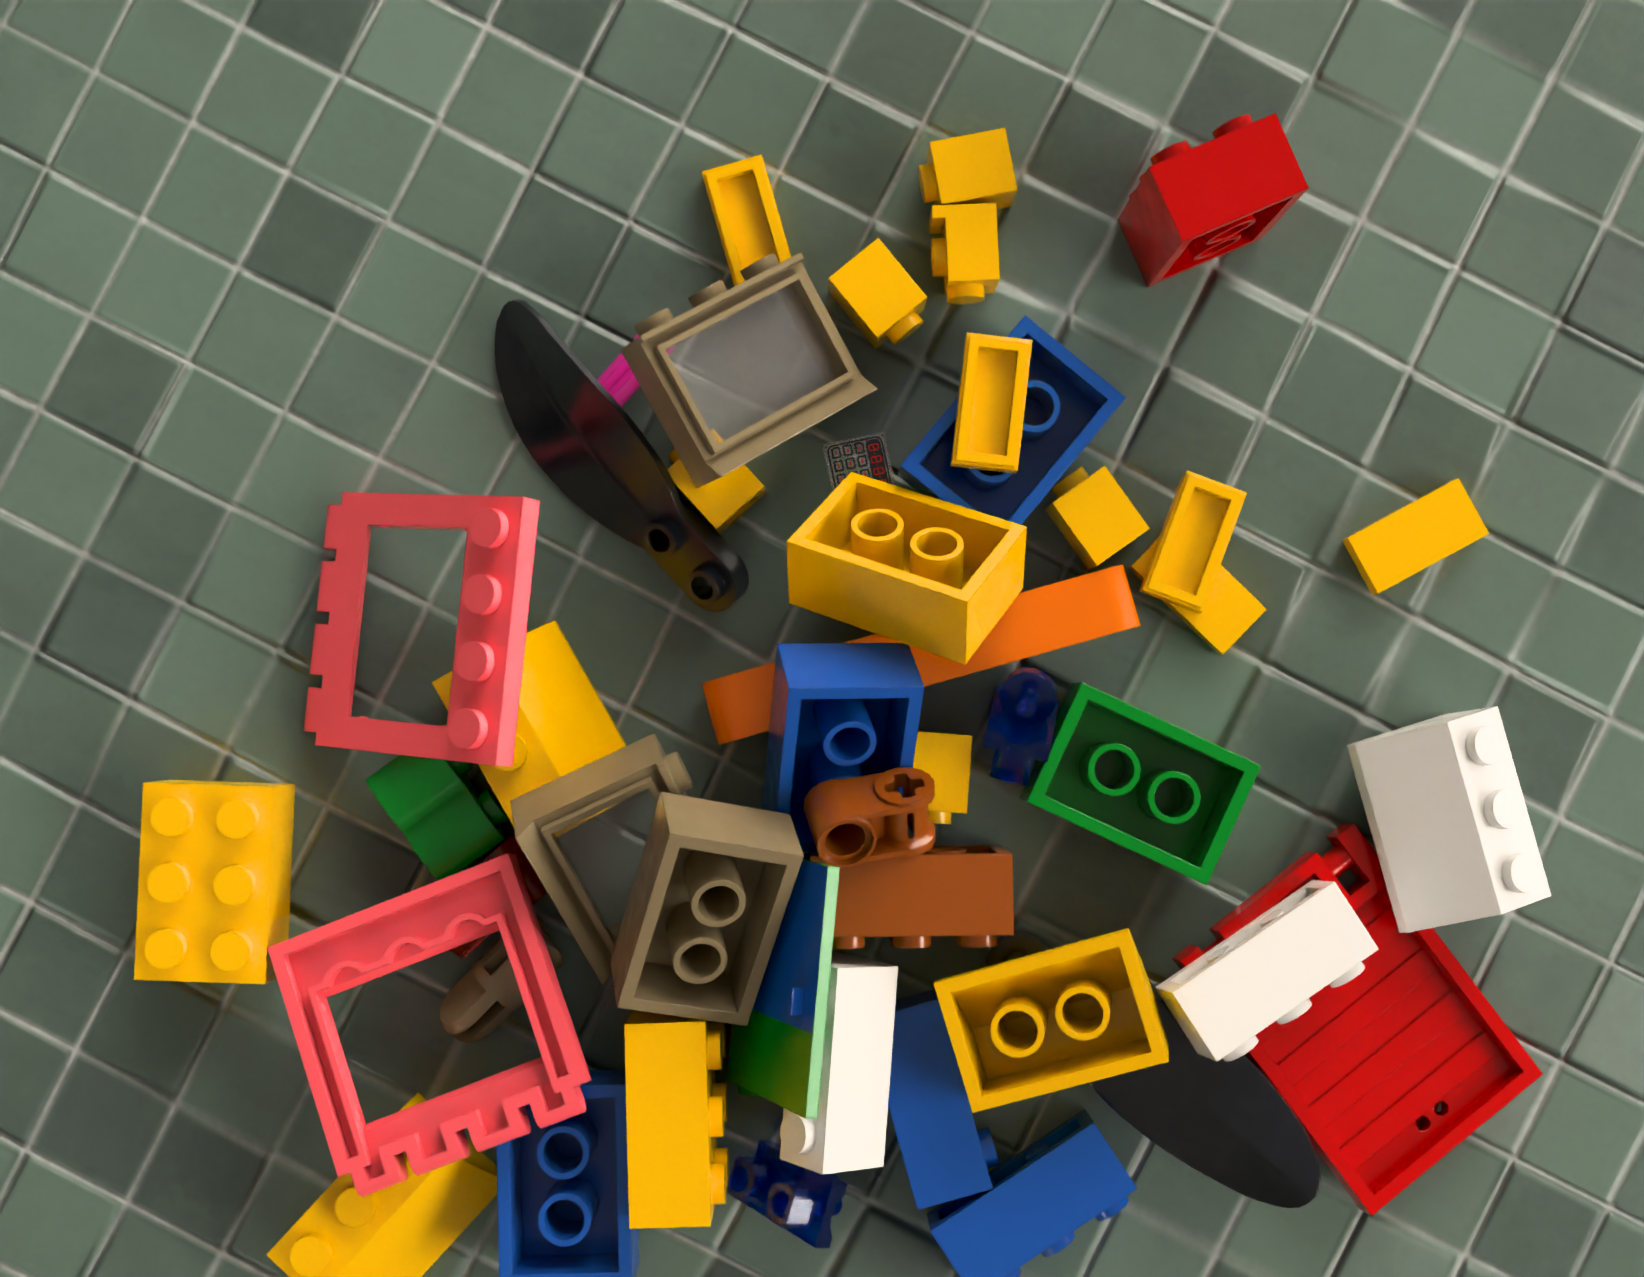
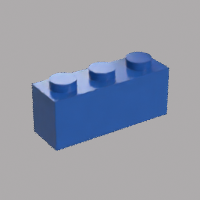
(932, 1109)
(1033, 1202)

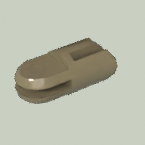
(487, 993)

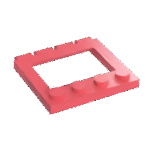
(488, 627)
(395, 937)

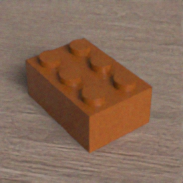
(937, 893)

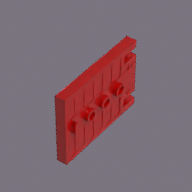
(1387, 1043)

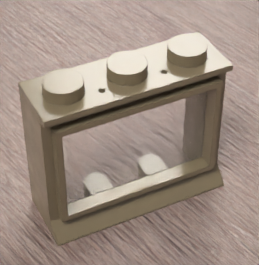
(744, 367)
(589, 837)

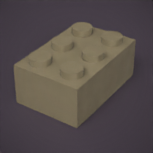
(705, 909)

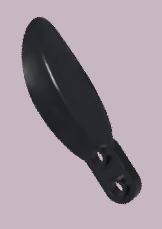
(605, 460)
(1208, 1111)

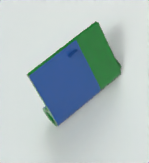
(784, 1039)

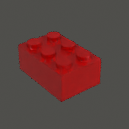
(1211, 197)

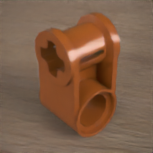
(868, 819)

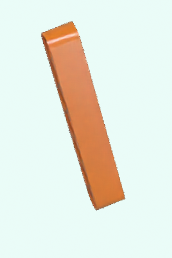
(1031, 626)

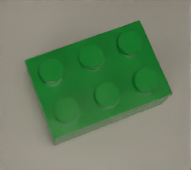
(1141, 782)

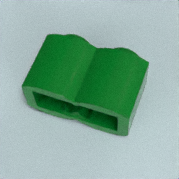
(440, 811)

